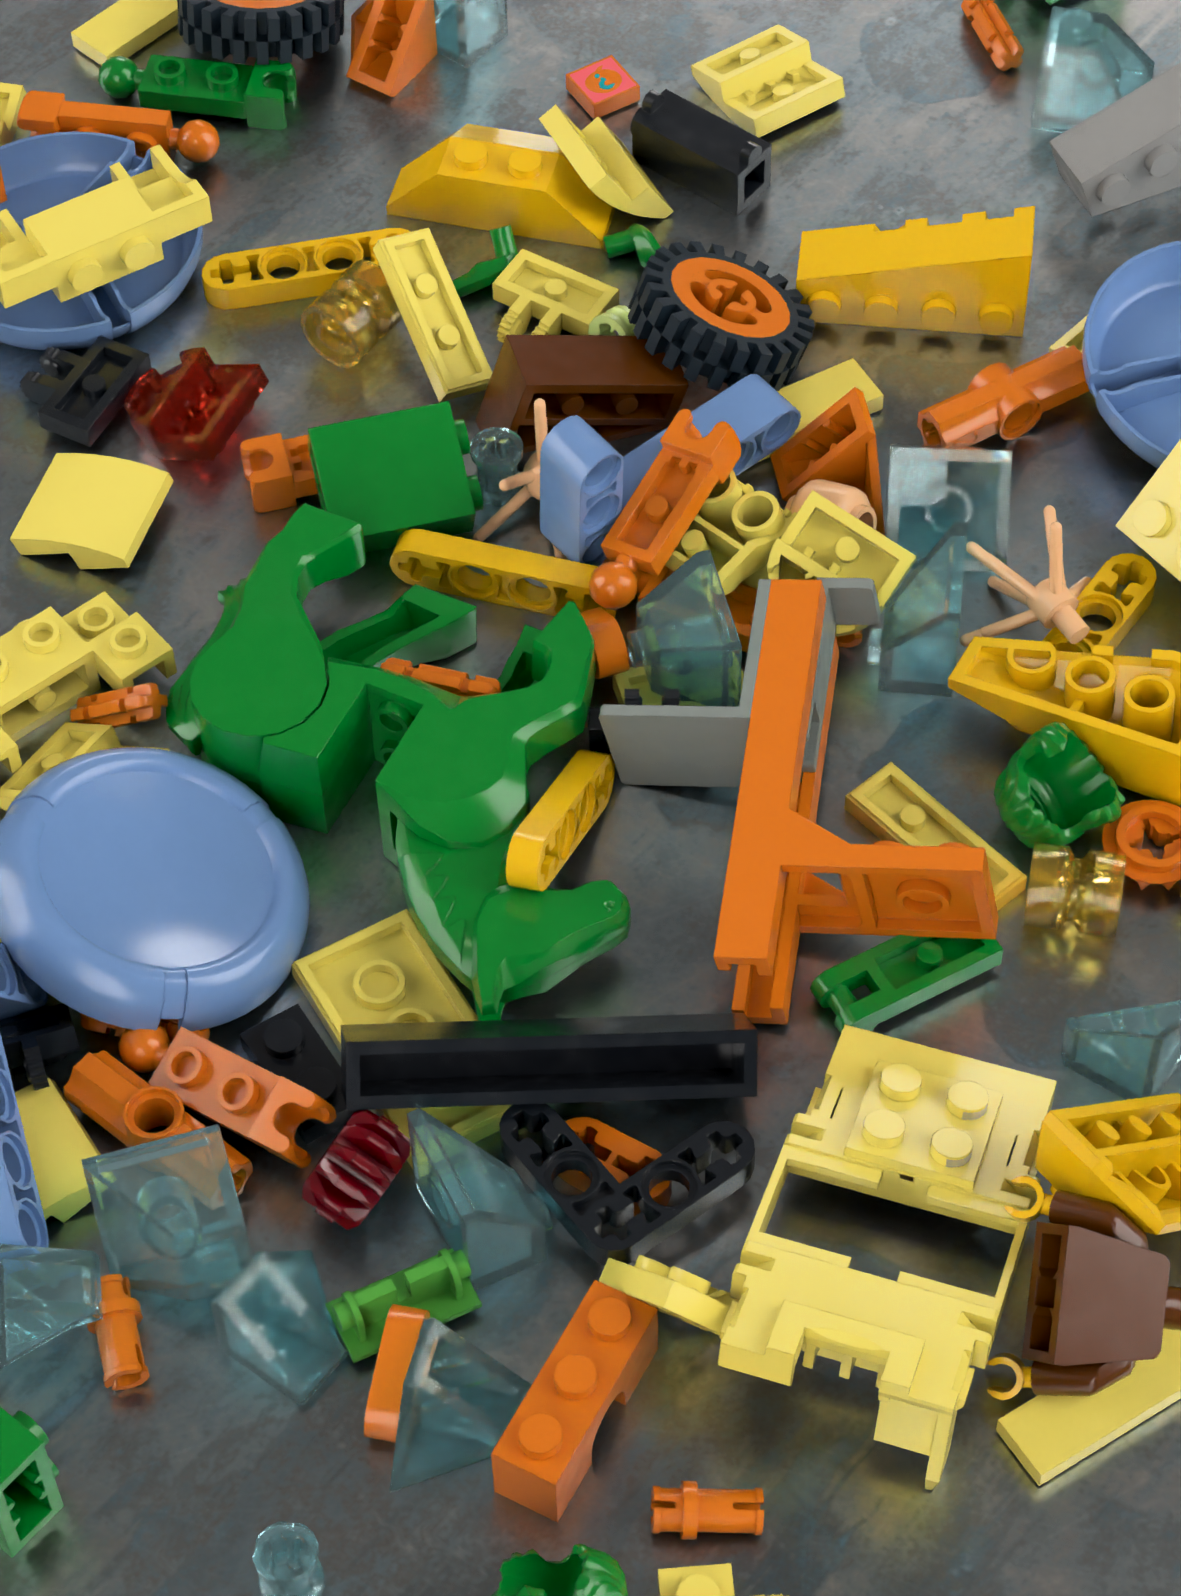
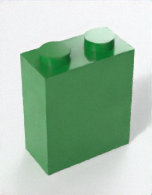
(397, 473)

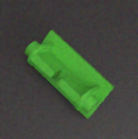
(431, 1285)

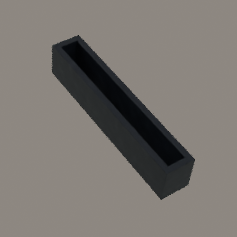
(548, 1061)

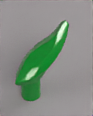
(636, 239)
(486, 272)

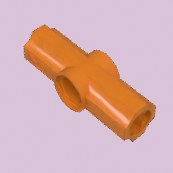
(1005, 400)
(132, 1107)

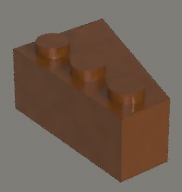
(597, 377)

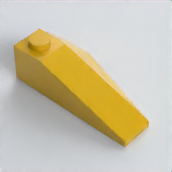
(1114, 703)

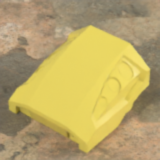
(736, 528)

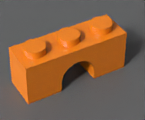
(555, 1426)

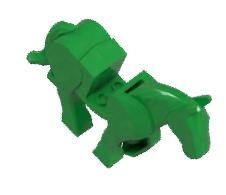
(314, 715)

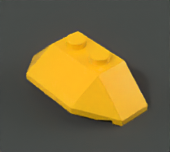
(501, 179)
(1119, 1155)

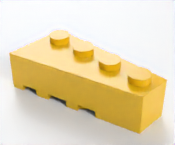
(922, 275)

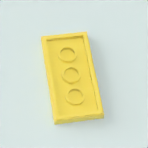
(391, 978)

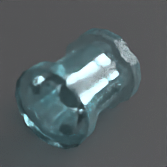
(496, 457)
(299, 1549)

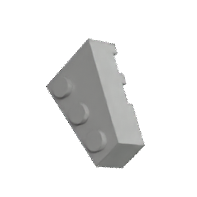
(1125, 148)

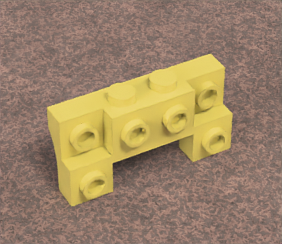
(100, 232)
(58, 659)

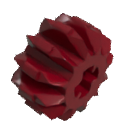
(356, 1169)

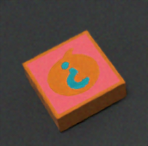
(602, 87)

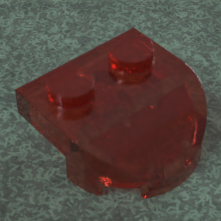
(193, 405)

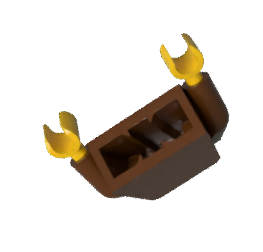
(1091, 1299)

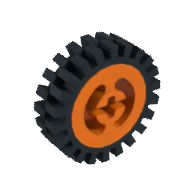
(261, 27)
(719, 316)

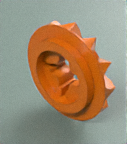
(1163, 826)

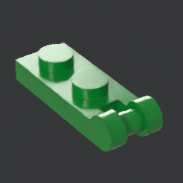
(901, 976)

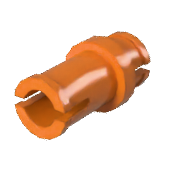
(119, 1335)
(706, 1510)

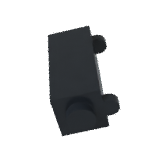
(700, 151)

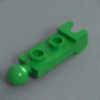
(205, 87)

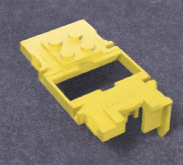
(923, 1135)

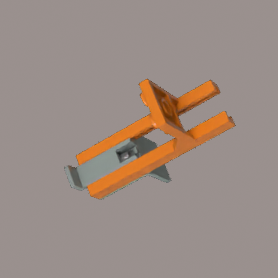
(776, 758)

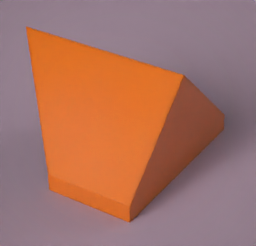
(391, 43)
(834, 448)

